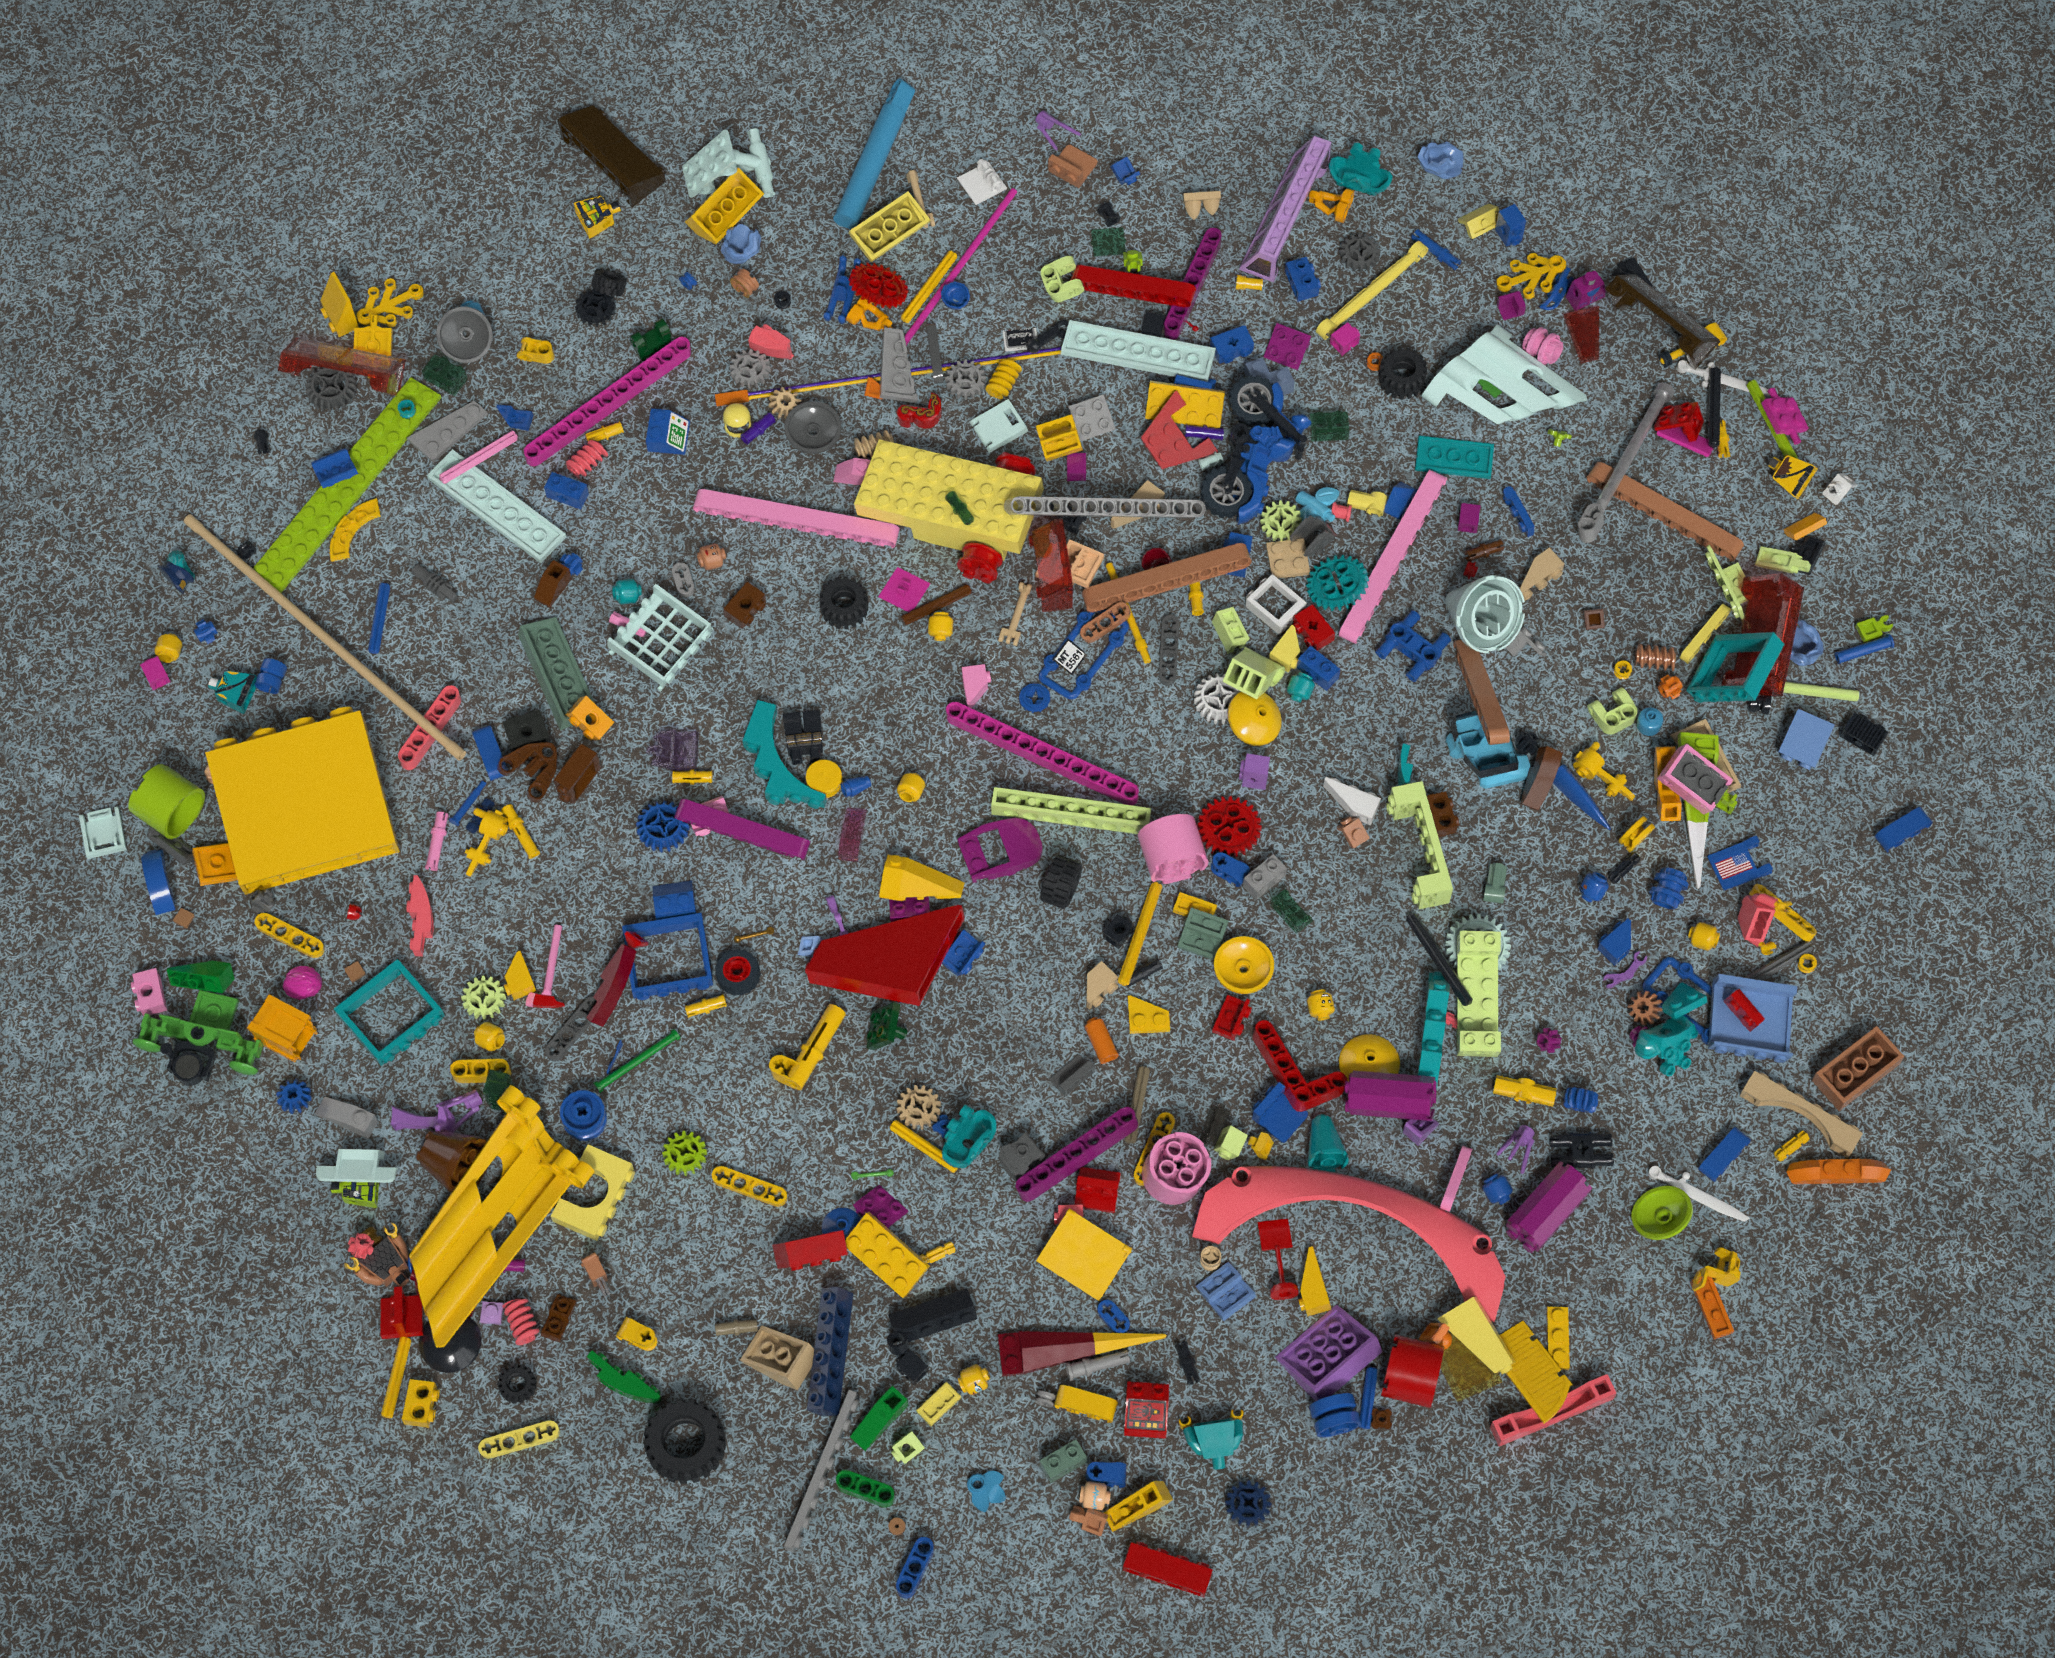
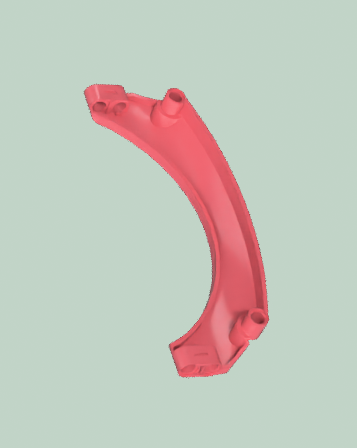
(1269, 1187)

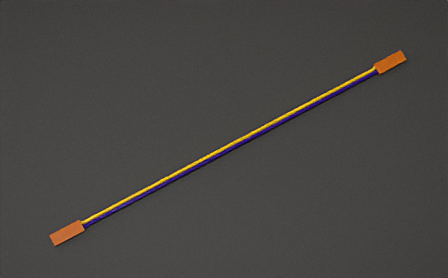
(742, 395)

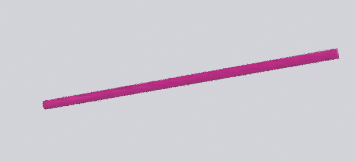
(961, 263)

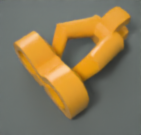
(1341, 209)
(857, 314)

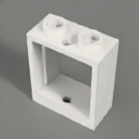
(1286, 620)

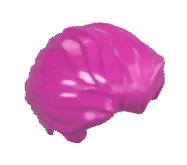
(302, 982)

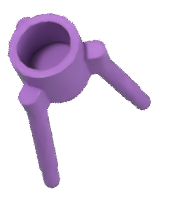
(1047, 121)
(470, 1100)
(1522, 1138)

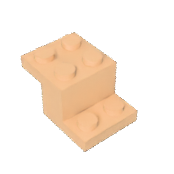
(1083, 563)

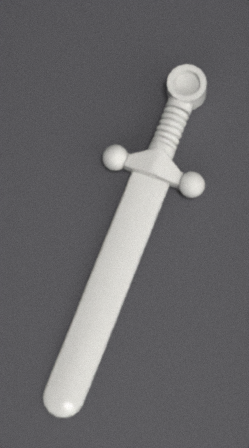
(1683, 367)
(1697, 1194)

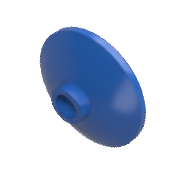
(838, 1216)

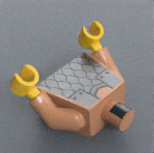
(385, 1262)

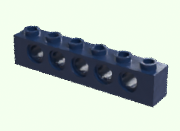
(830, 1351)

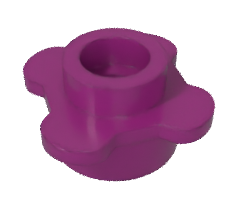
(1635, 1033)

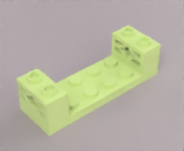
(1412, 801)
(1479, 974)

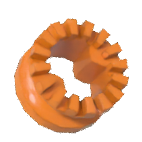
(1369, 361)

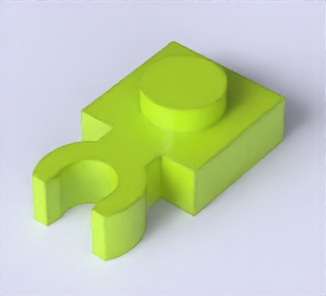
(1132, 260)
(1872, 629)
(1727, 802)

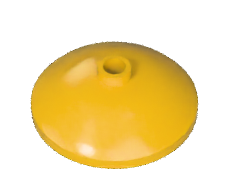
(1249, 724)
(1246, 953)
(1355, 1054)

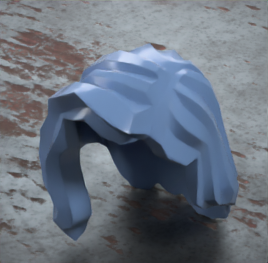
(1441, 160)
(740, 240)
(1806, 641)

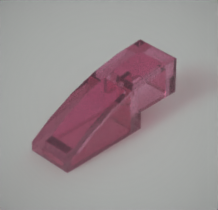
(852, 835)

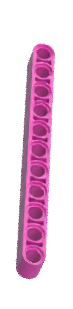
(612, 394)
(1036, 746)

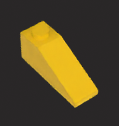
(1313, 1290)
(1139, 1505)

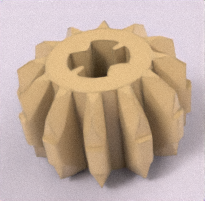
(777, 398)

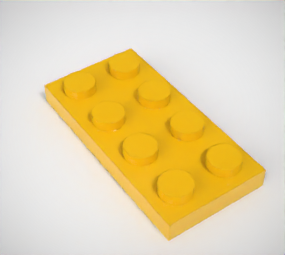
(1201, 408)
(886, 1255)

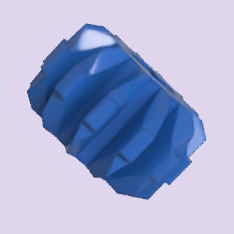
(1580, 1100)
(294, 1103)

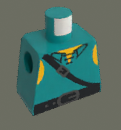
(234, 689)

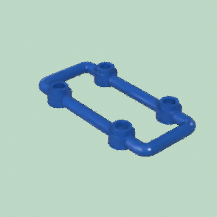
(1083, 681)
(1683, 970)

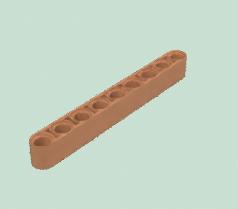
(1669, 513)
(1166, 577)
(1482, 694)

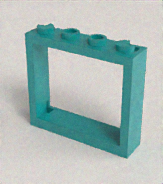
(1770, 648)
(372, 987)

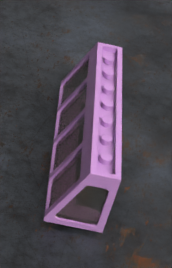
(1305, 166)

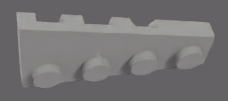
(896, 376)
(444, 433)

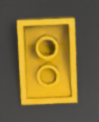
(337, 307)

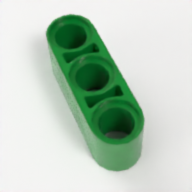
(858, 1481)

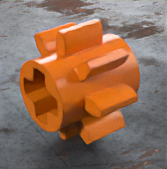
(1670, 687)

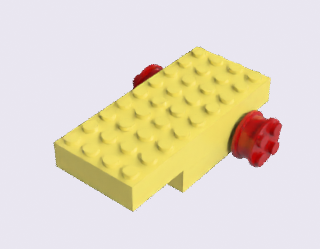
(910, 490)

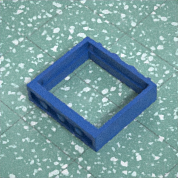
(665, 926)

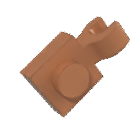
(1092, 1520)

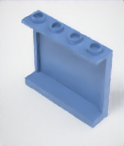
(1770, 1037)

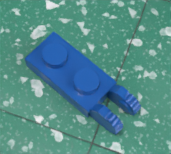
(1517, 510)

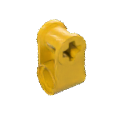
(532, 351)
(635, 1332)

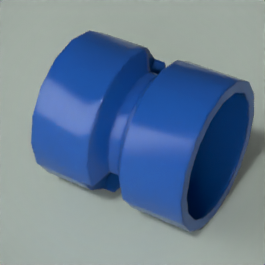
(271, 675)

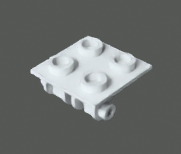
(982, 182)

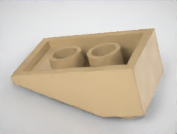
(779, 1357)

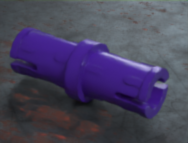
(757, 428)
(1204, 432)

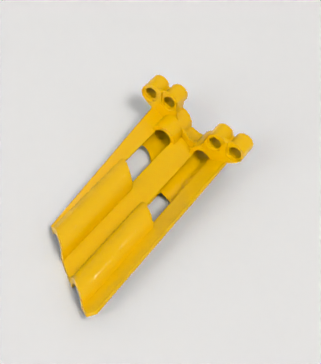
(457, 1253)

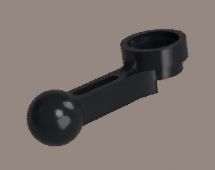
(1034, 345)

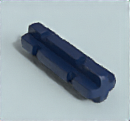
(472, 827)

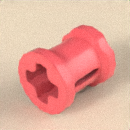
(1341, 511)

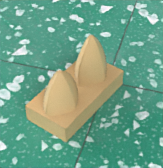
(1193, 202)

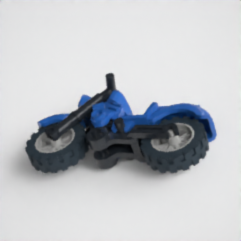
(1253, 449)

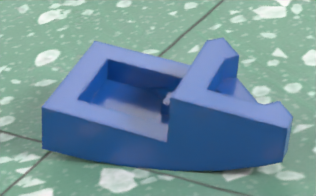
(516, 418)

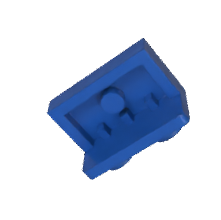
(334, 468)
(962, 953)

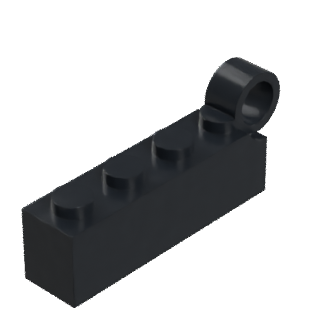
(929, 1319)

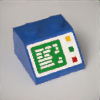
(667, 432)

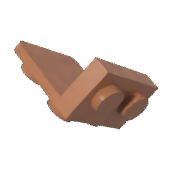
(1072, 165)

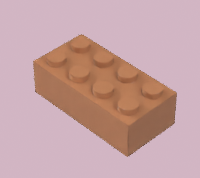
(1858, 1068)

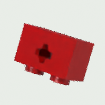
(1313, 619)

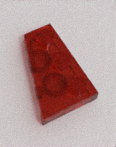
(1584, 333)

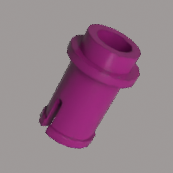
(516, 1265)

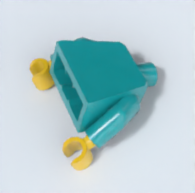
(1214, 1438)

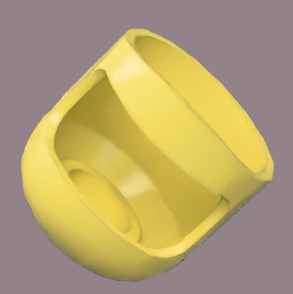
(736, 416)

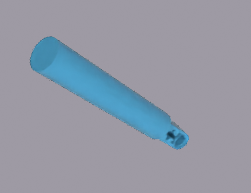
(874, 155)

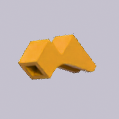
(1667, 800)

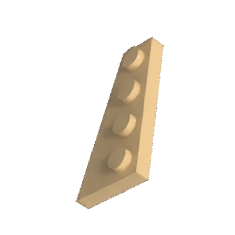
(1723, 764)

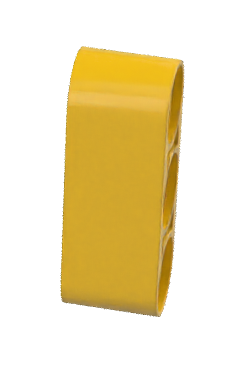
(472, 1066)
(1086, 1402)

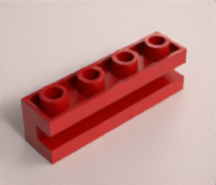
(1167, 1569)

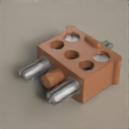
(595, 1271)

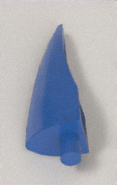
(1573, 789)

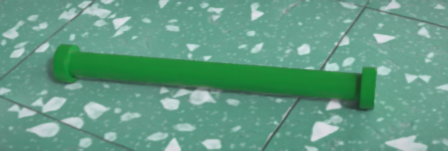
(637, 1060)

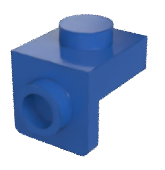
(1124, 171)

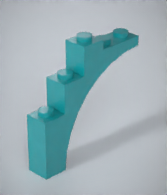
(768, 763)
(1434, 1026)

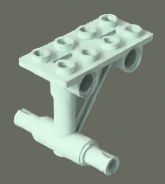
(721, 159)

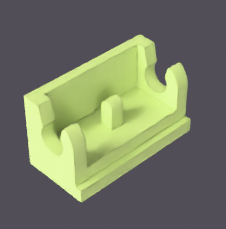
(1230, 629)

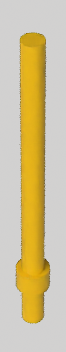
(1140, 643)

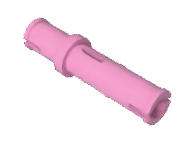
(438, 834)

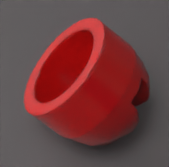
(353, 912)

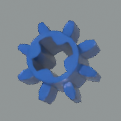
(572, 562)
(205, 631)

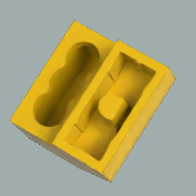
(1059, 438)

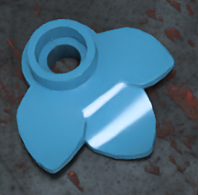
(989, 1491)

